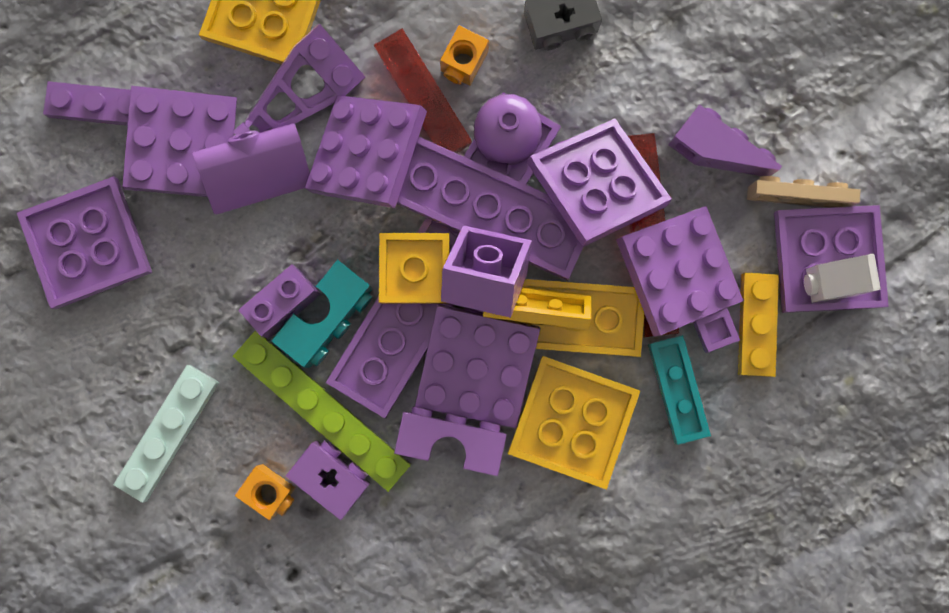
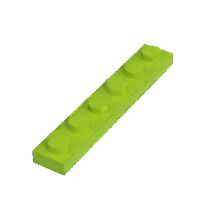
(322, 410)

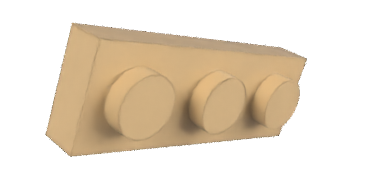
(803, 193)

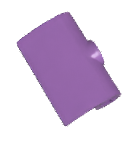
(252, 168)

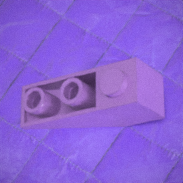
(714, 144)

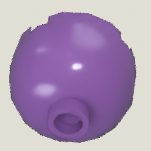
(507, 129)

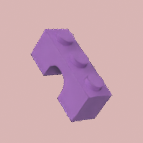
(482, 444)

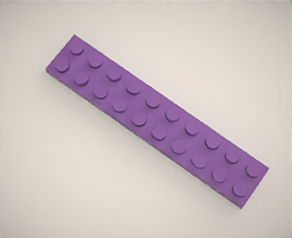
(398, 335)

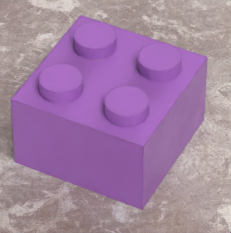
(485, 271)

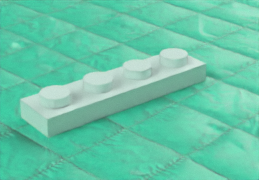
(166, 433)

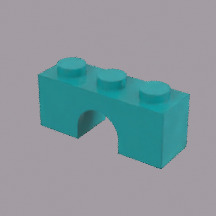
(308, 342)

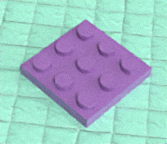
(165, 132)
(366, 150)
(598, 182)
(822, 237)
(84, 243)
(679, 271)
(477, 366)

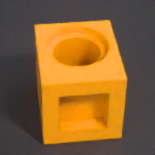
(467, 43)
(251, 492)

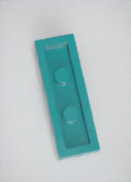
(679, 390)

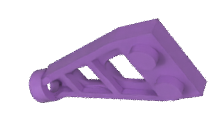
(329, 62)

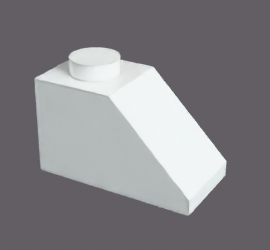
(842, 278)

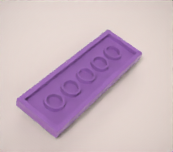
(472, 195)

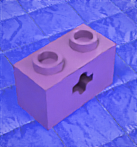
(279, 301)
(309, 476)

